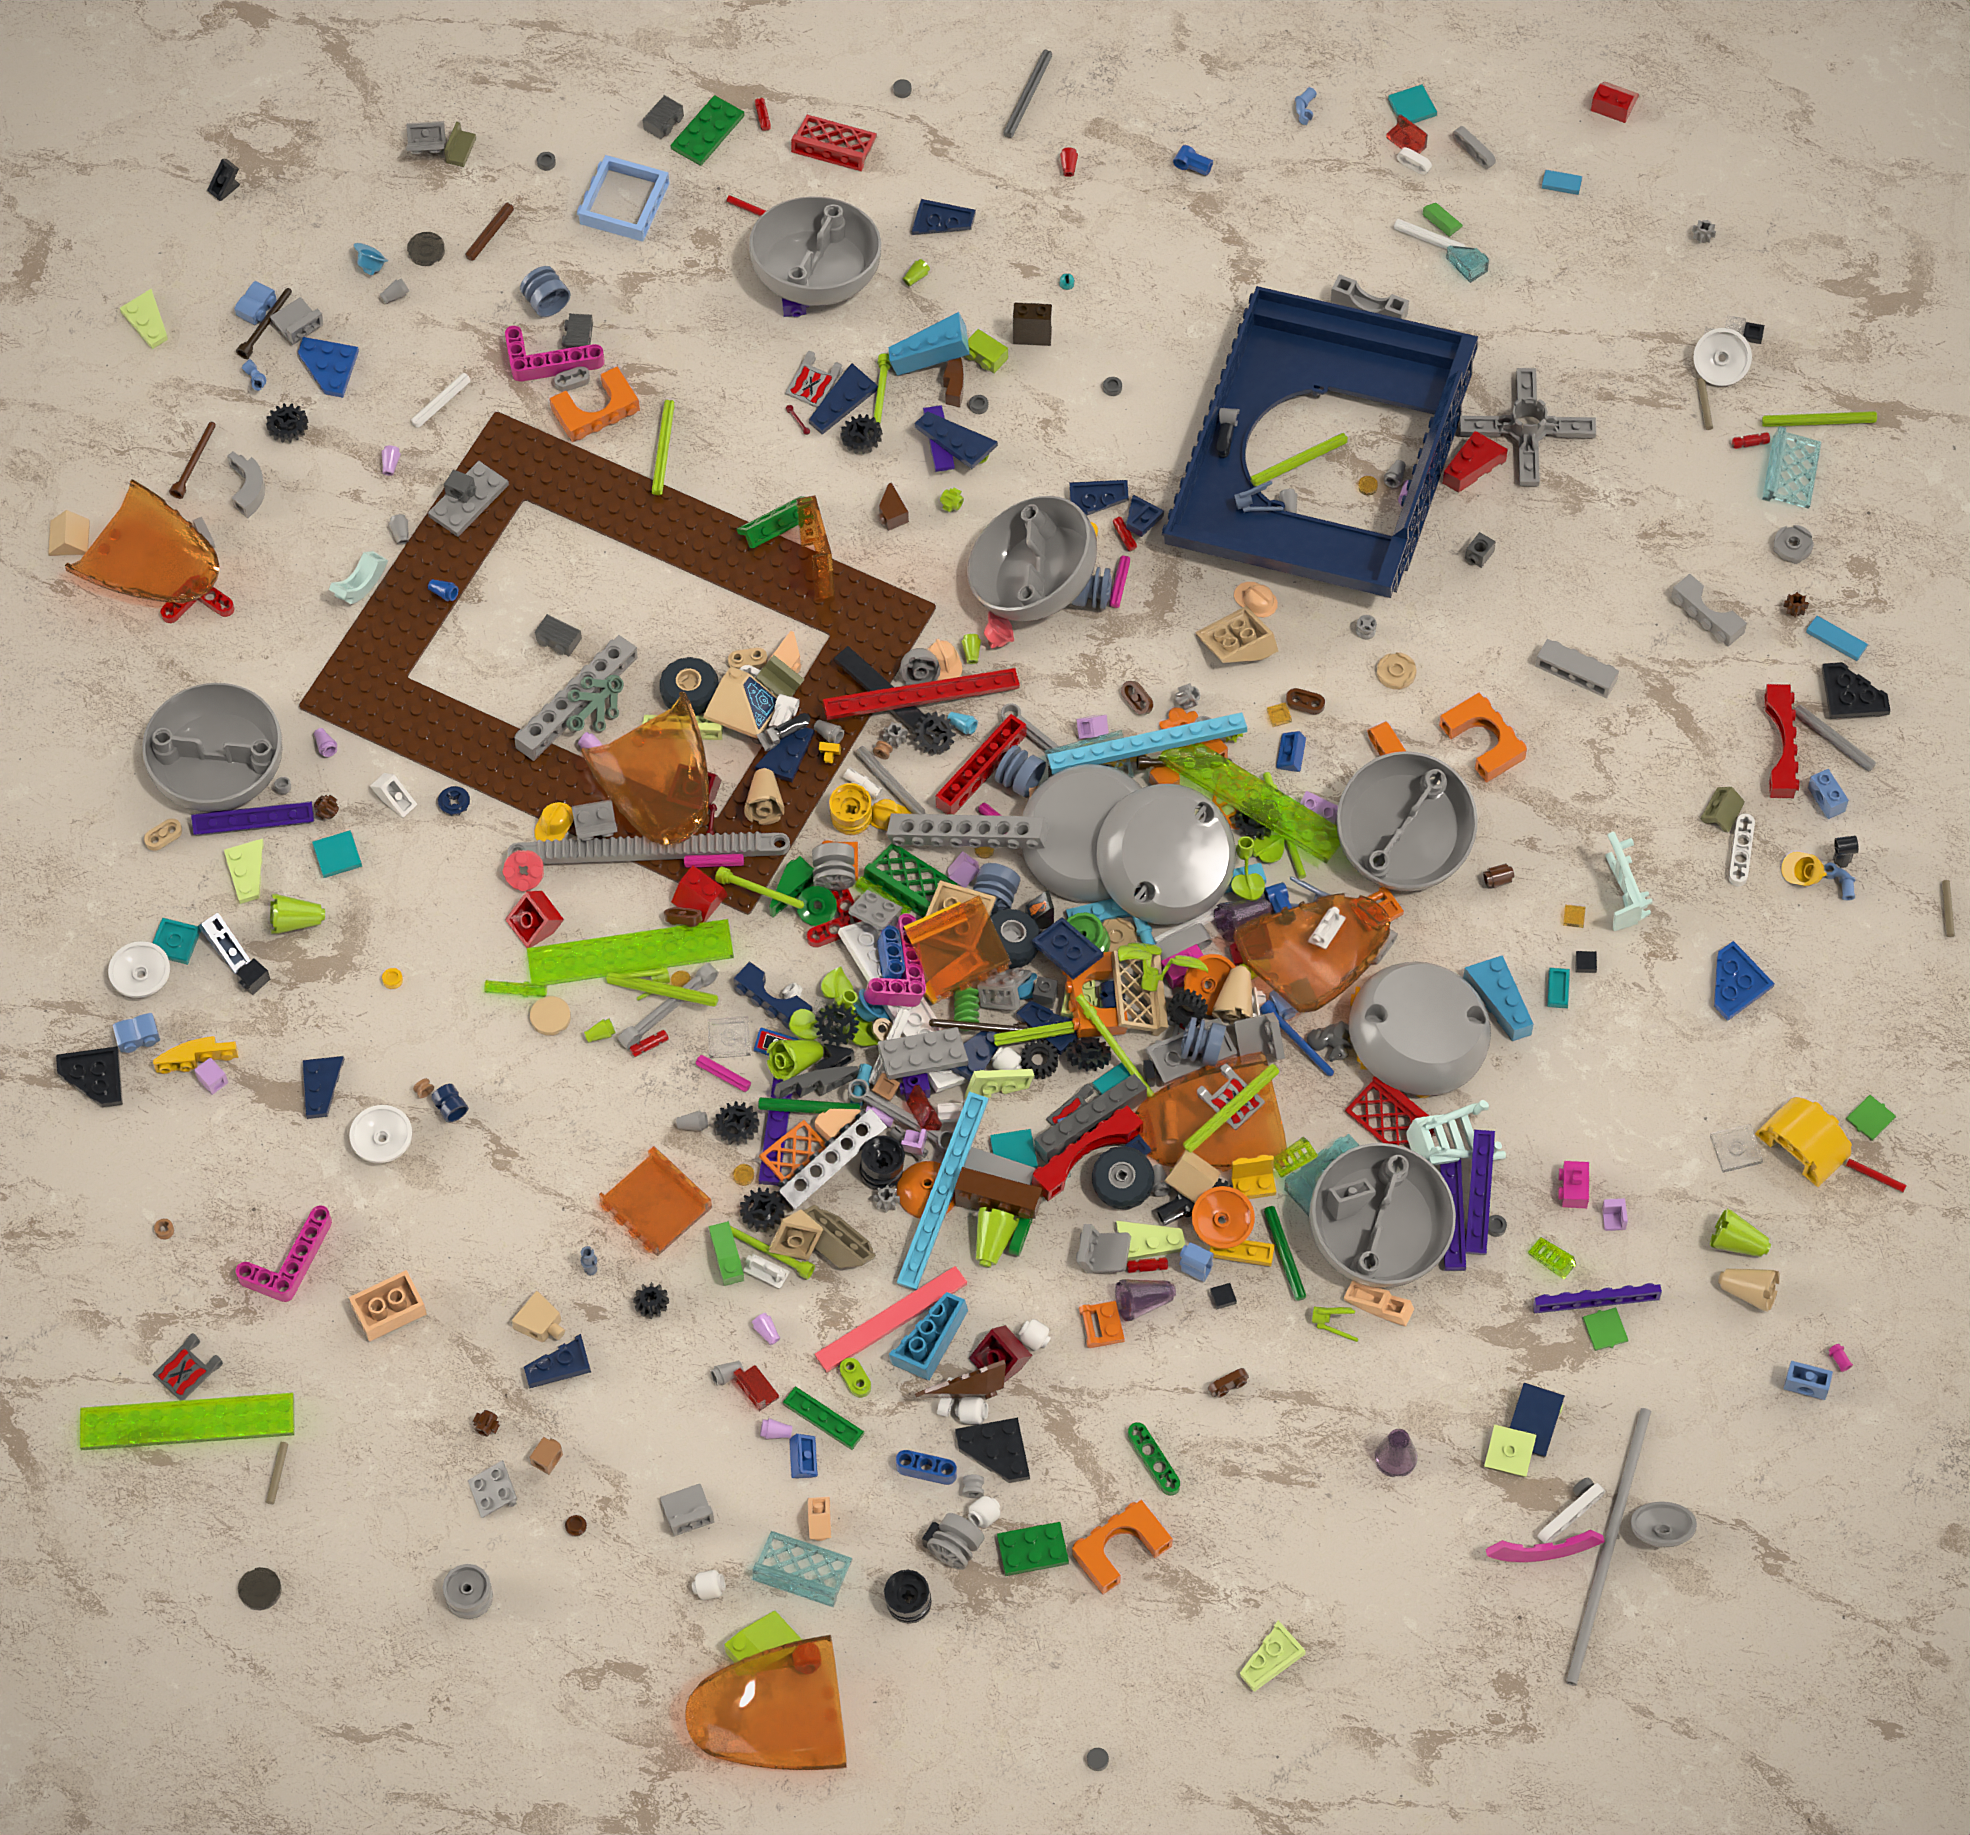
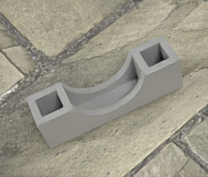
(1350, 294)
(1725, 626)

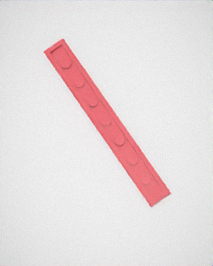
(890, 1319)

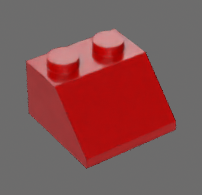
(1613, 101)
(698, 892)
(534, 918)

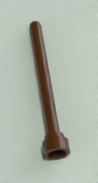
(179, 488)

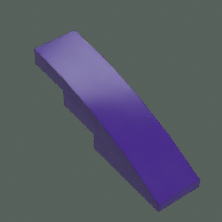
(941, 458)

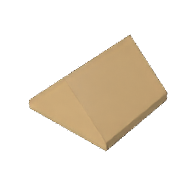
(69, 534)
(1192, 1176)
(796, 1236)

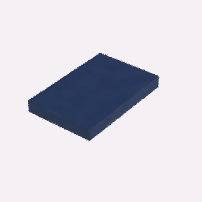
(1067, 948)
(1537, 1414)

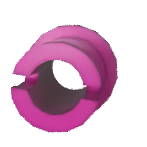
(1840, 1357)

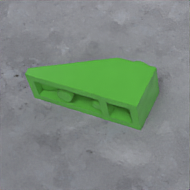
(726, 1253)

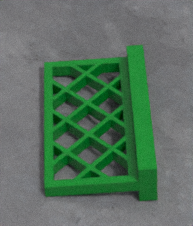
(900, 889)

